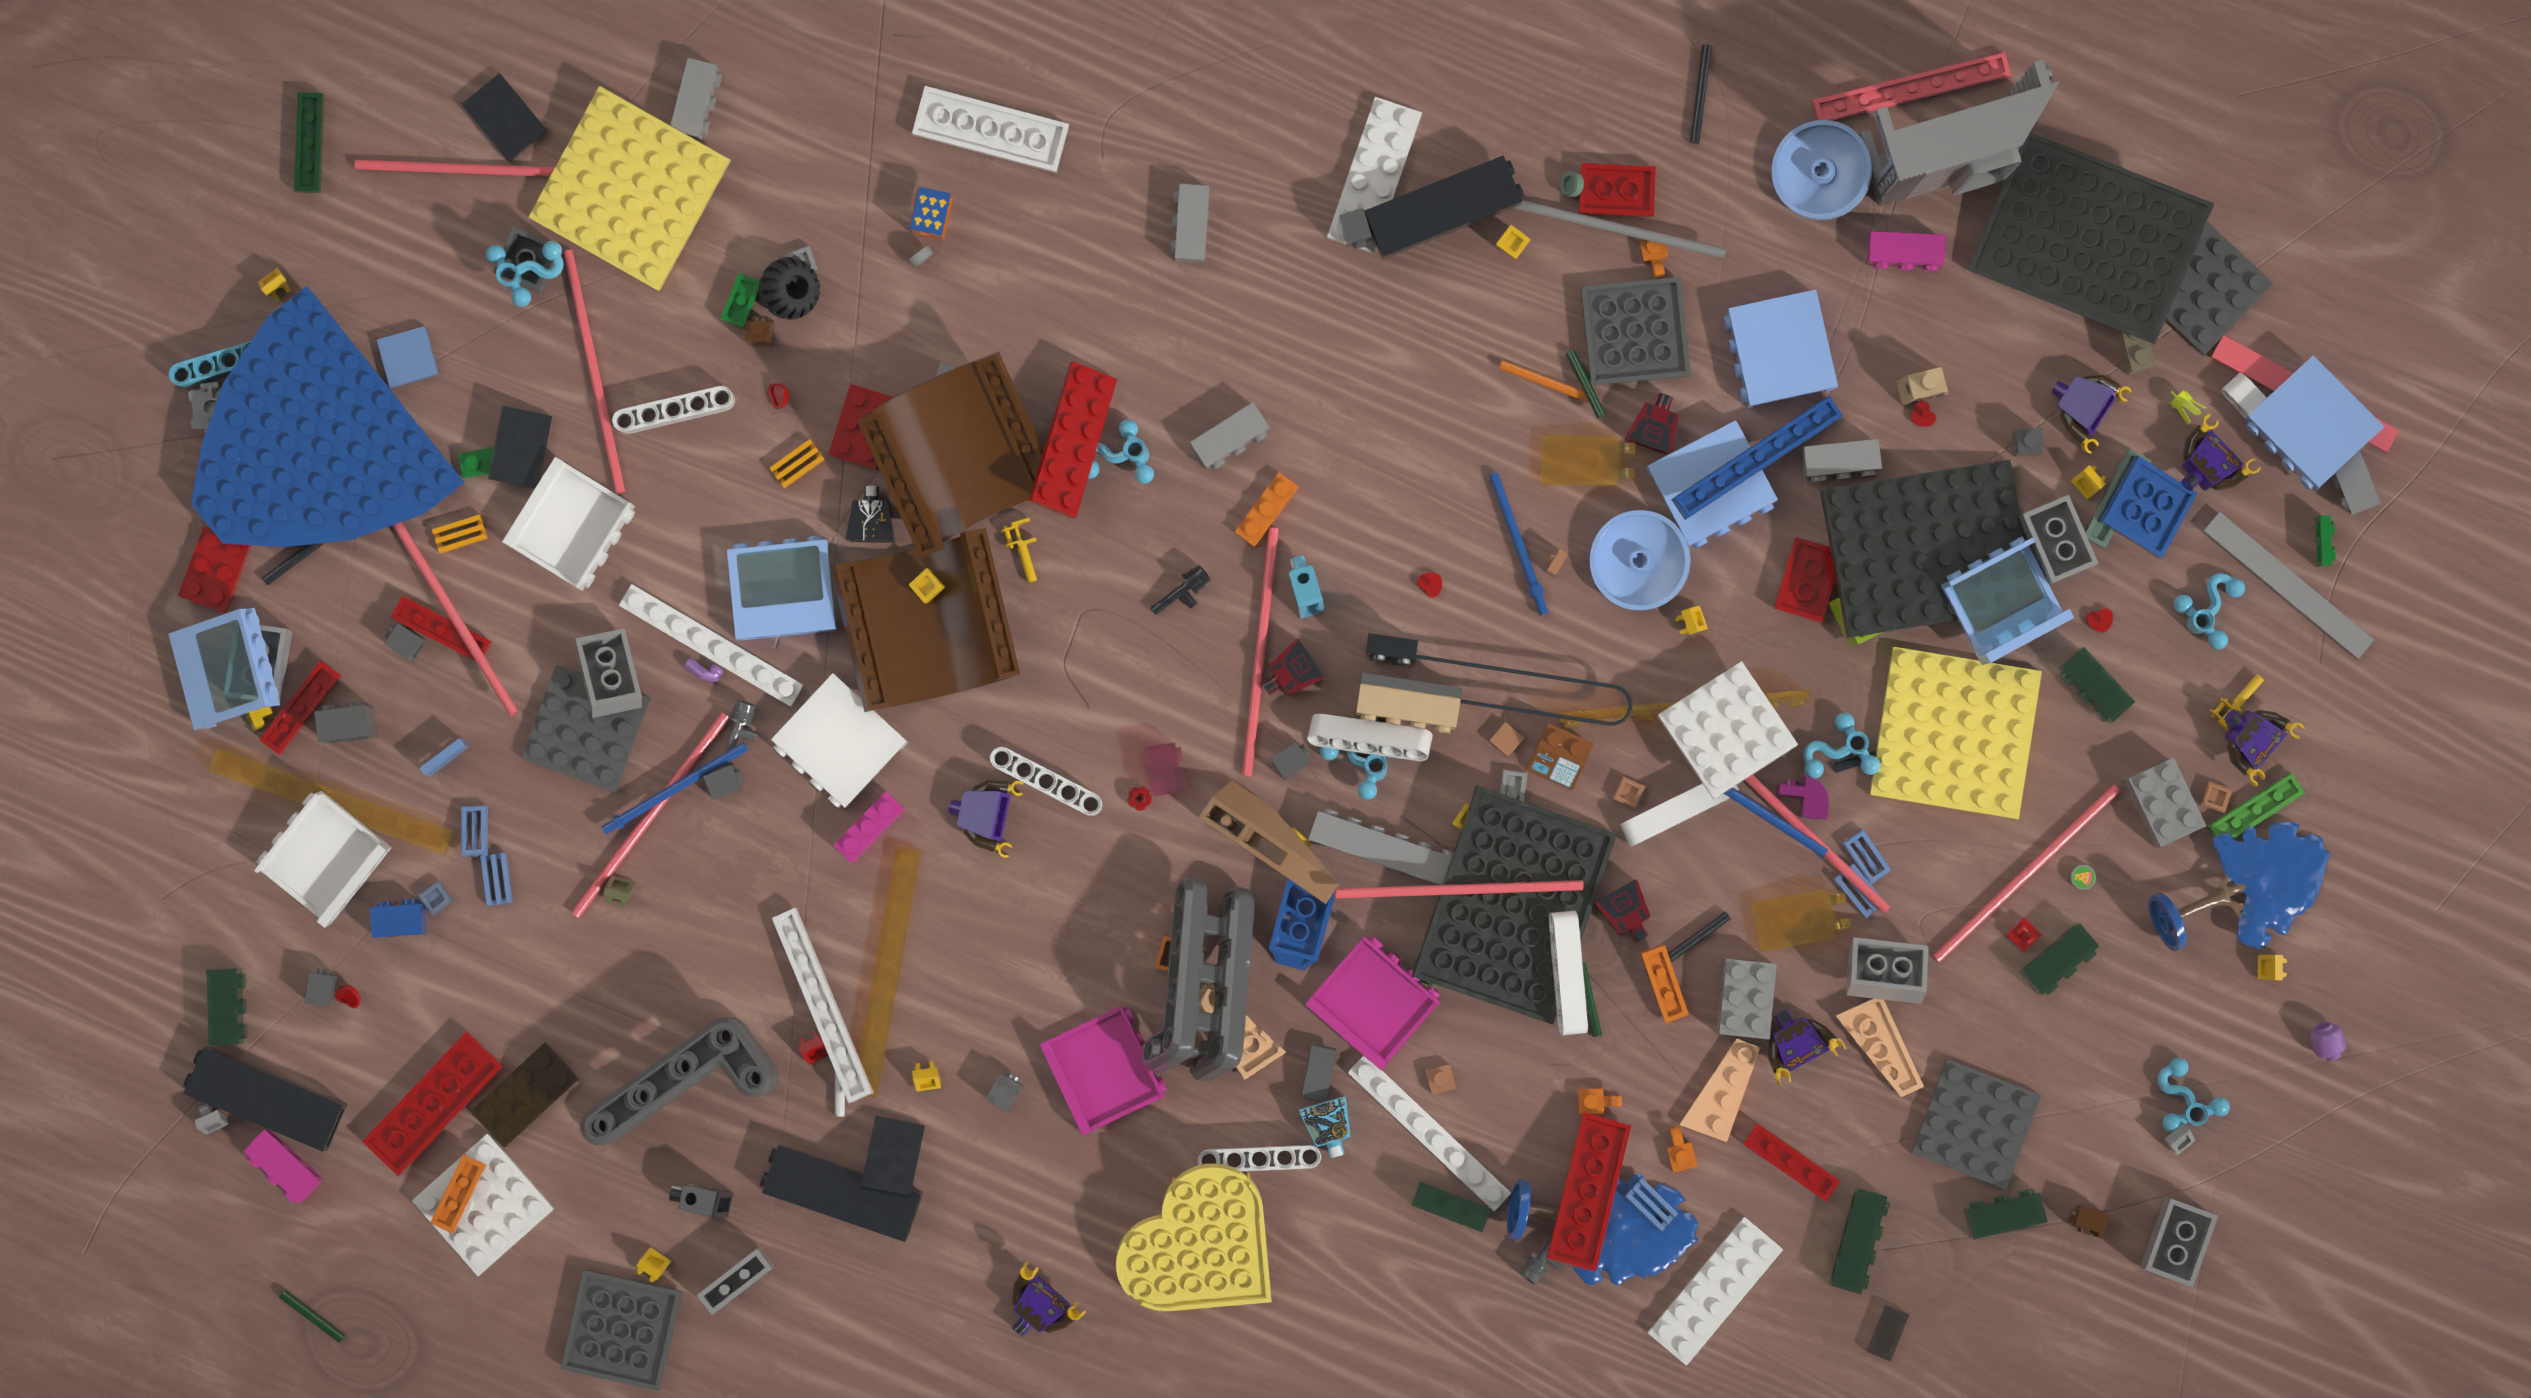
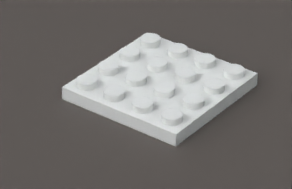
(1727, 730)
(499, 1212)

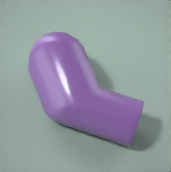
(702, 673)

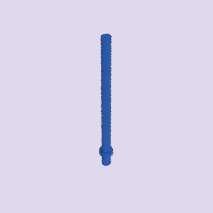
(620, 820)

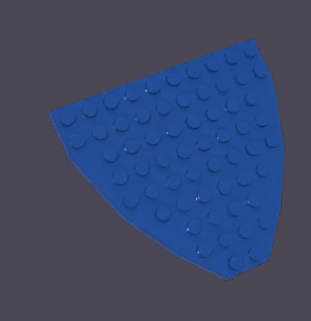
(312, 441)

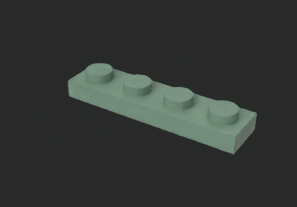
(2096, 531)

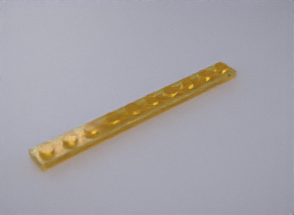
(1647, 711)
(298, 788)
(888, 964)

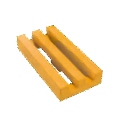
(790, 456)
(439, 540)

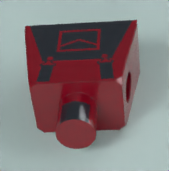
(1655, 426)
(1292, 671)
(1625, 910)

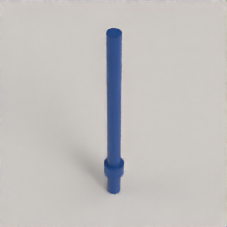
(1535, 590)
(1776, 822)

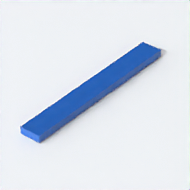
(1756, 457)

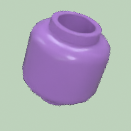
(2328, 1041)

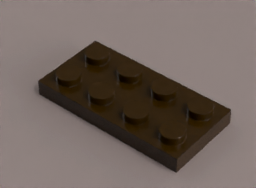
(525, 1095)

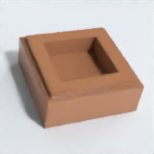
(1506, 739)
(1628, 792)
(2216, 797)

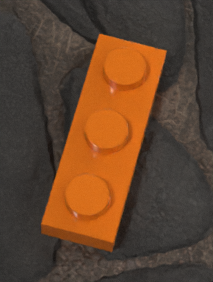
(1266, 509)
(1664, 983)
(458, 1193)

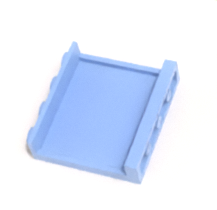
(1780, 348)
(2313, 424)
(1696, 461)

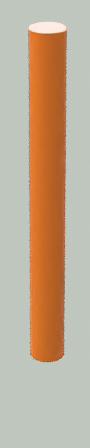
(1543, 380)

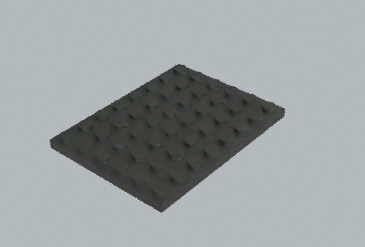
(2091, 237)
(1907, 533)
(1500, 942)

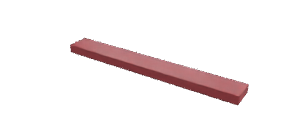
(1912, 88)
(2273, 375)

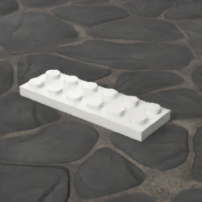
(990, 129)
(1377, 162)
(1715, 1291)

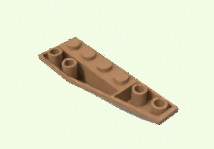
(1268, 837)

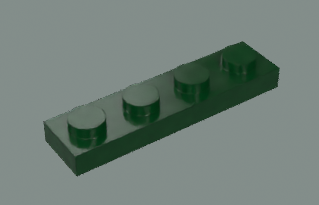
(309, 142)

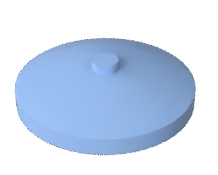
(1822, 170)
(1640, 560)

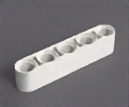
(2243, 394)
(661, 409)
(1370, 737)
(1034, 777)
(1669, 814)
(1568, 973)
(1271, 1153)

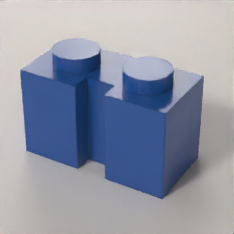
(398, 919)

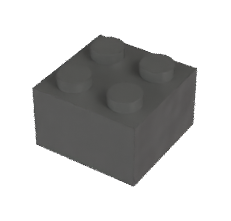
(526, 247)
(345, 724)

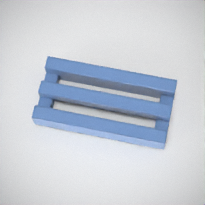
(444, 757)
(484, 831)
(1854, 839)
(486, 878)
(1849, 894)
(1657, 1198)

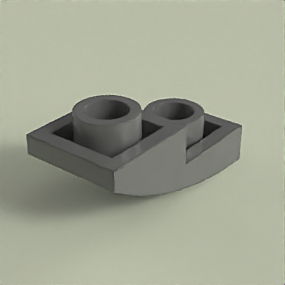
(1318, 1072)

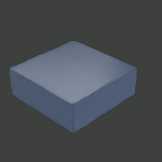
(435, 898)

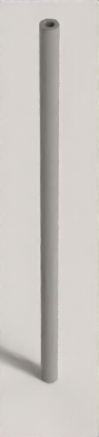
(1622, 229)

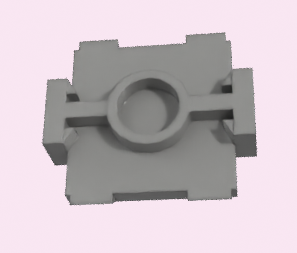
(203, 404)

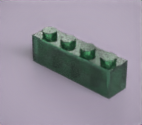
(1858, 1241)

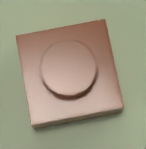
(1555, 561)
(1440, 1079)

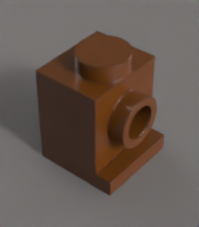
(759, 331)
(2089, 1220)

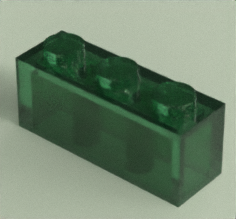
(2095, 685)
(2059, 959)
(226, 1006)
(1450, 1206)
(2005, 1214)

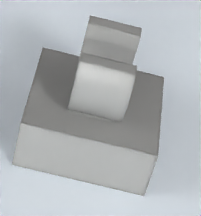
(210, 1120)

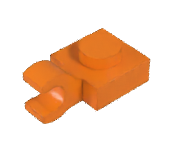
(1654, 253)
(1593, 1100)
(1680, 1154)

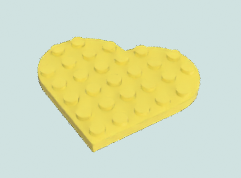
(1203, 1246)

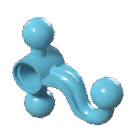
(520, 296)
(1127, 429)
(2184, 605)
(1845, 723)
(1366, 789)
(2179, 1067)

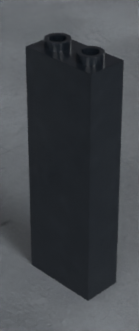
(1444, 207)
(264, 1098)
(837, 1193)

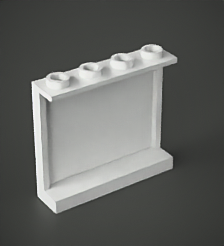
(569, 524)
(838, 741)
(323, 857)

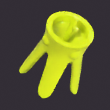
(2184, 400)

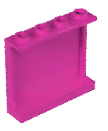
(1373, 1001)
(1102, 1069)

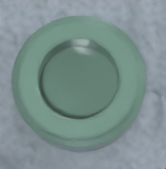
(1572, 184)

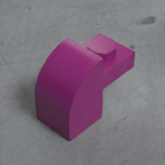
(1813, 797)

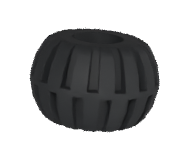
(802, 284)

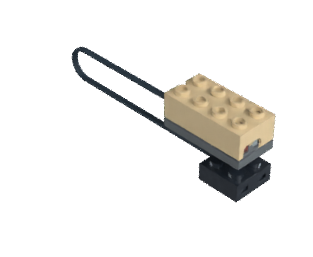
(1431, 703)

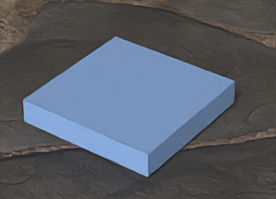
(407, 357)

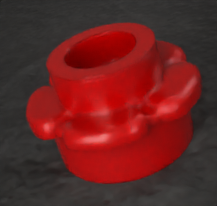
(1134, 793)

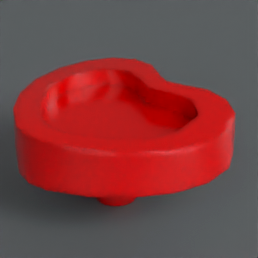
(779, 395)
(1922, 415)
(1431, 583)
(2100, 621)
(348, 995)

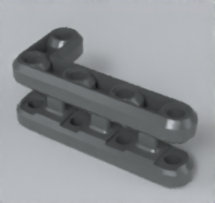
(1187, 970)
(668, 1079)

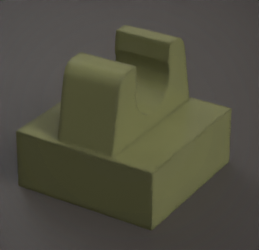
(618, 889)

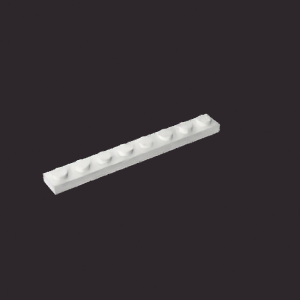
(711, 645)
(822, 1005)
(1429, 1133)

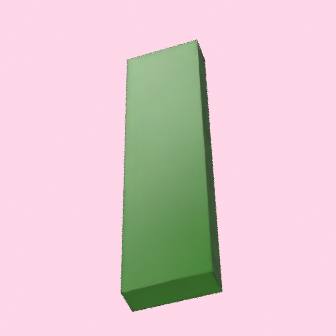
(2258, 807)

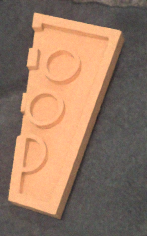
(1880, 1040)
(1257, 1048)
(1721, 1097)

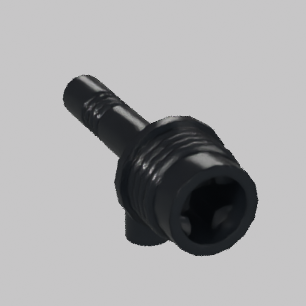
(1194, 580)

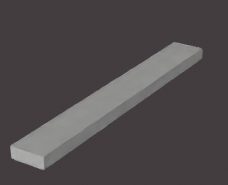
(2288, 585)

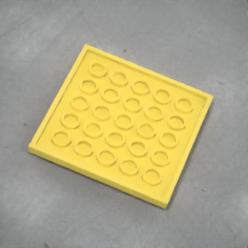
(629, 188)
(1955, 733)

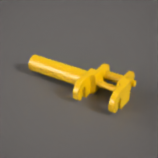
(1022, 548)
(2237, 702)

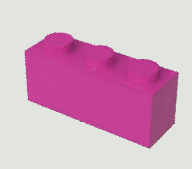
(1906, 251)
(869, 827)
(283, 1166)

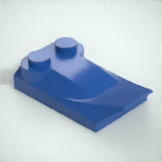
(1299, 927)

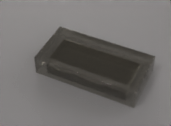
(1887, 1333)

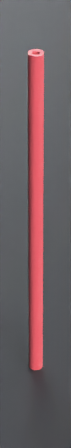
(453, 168)
(594, 371)
(456, 619)
(1260, 652)
(648, 817)
(1837, 862)
(2025, 874)
(1456, 889)

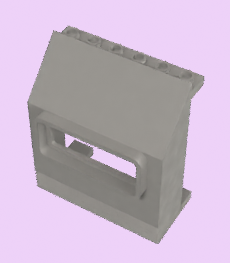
(1960, 148)

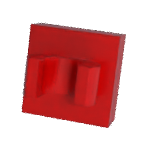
(2023, 934)
(813, 1049)

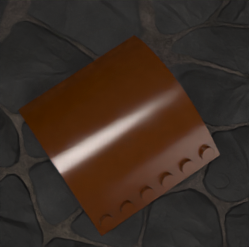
(954, 450)
(919, 649)

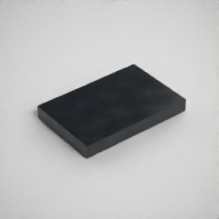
(504, 117)
(519, 447)
(892, 1157)

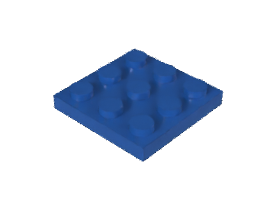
(2148, 507)

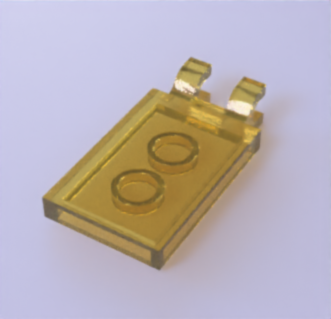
(1584, 460)
(1797, 919)

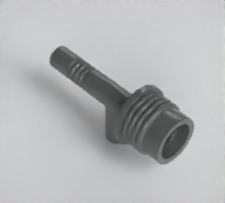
(741, 715)
(1535, 1269)

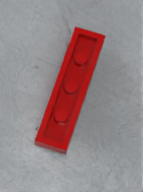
(435, 627)
(300, 707)
(1791, 1162)

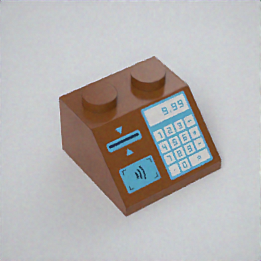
(1560, 756)

